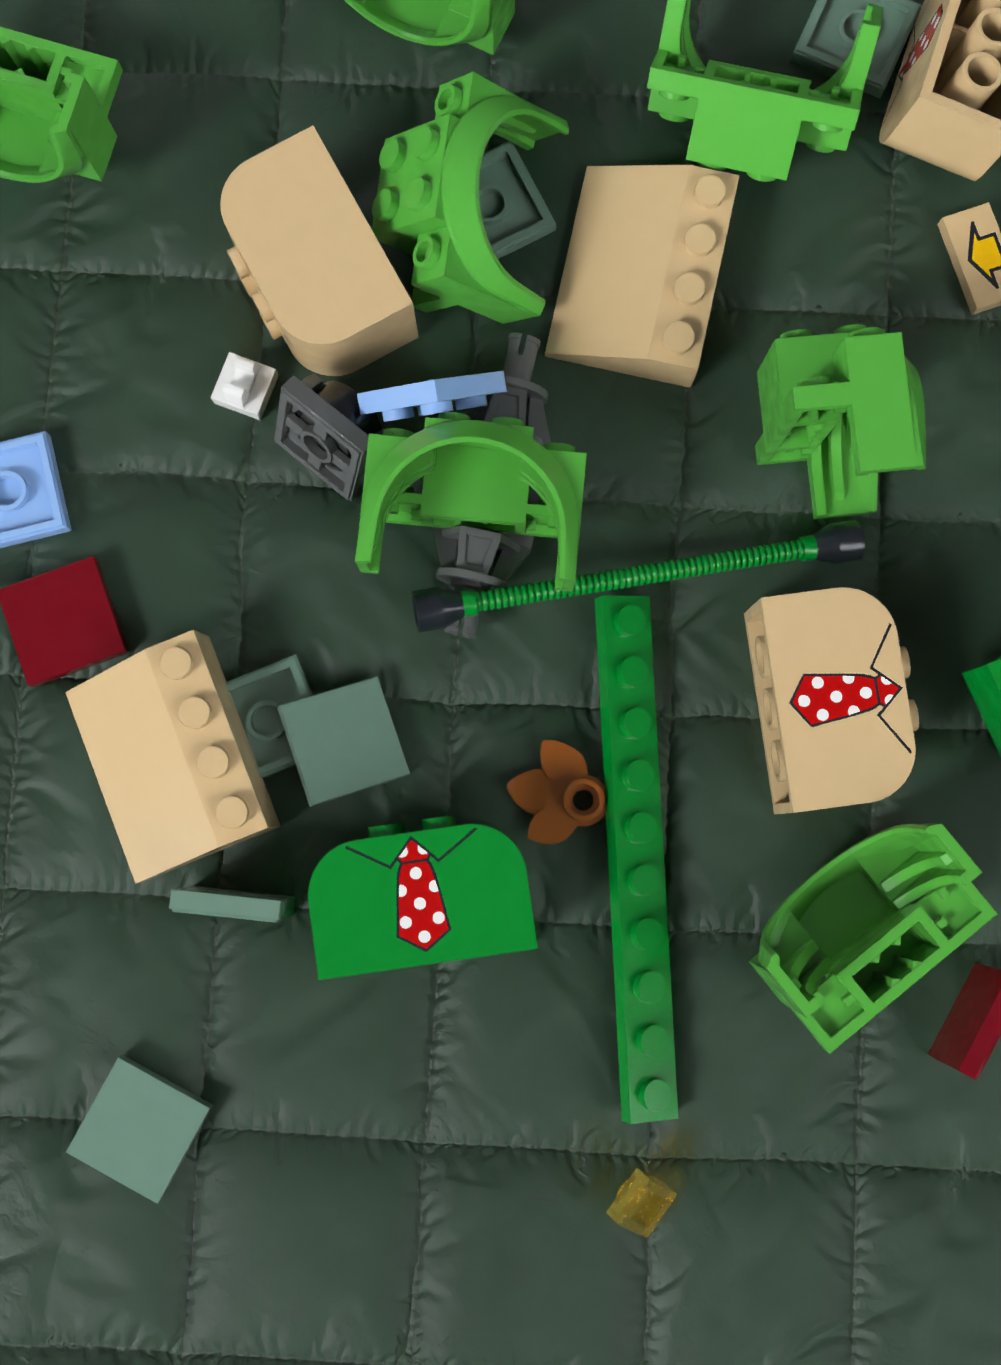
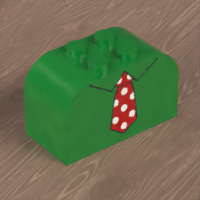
(419, 899)

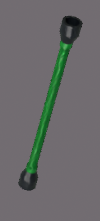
(834, 544)

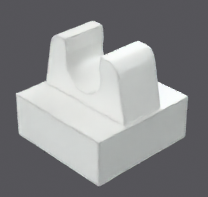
(244, 386)

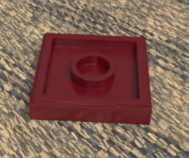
(62, 621)
(972, 1023)

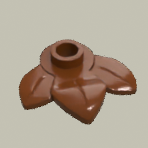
(550, 793)

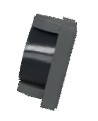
(326, 431)

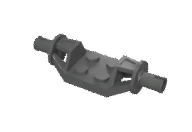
(476, 546)

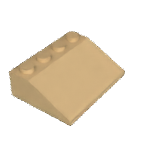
(643, 270)
(171, 756)

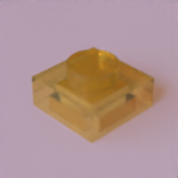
(641, 1203)

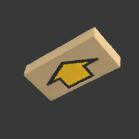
(975, 252)

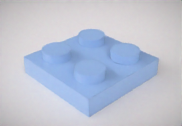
(432, 396)

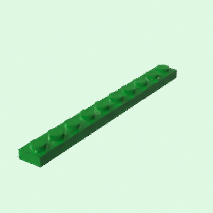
(636, 860)

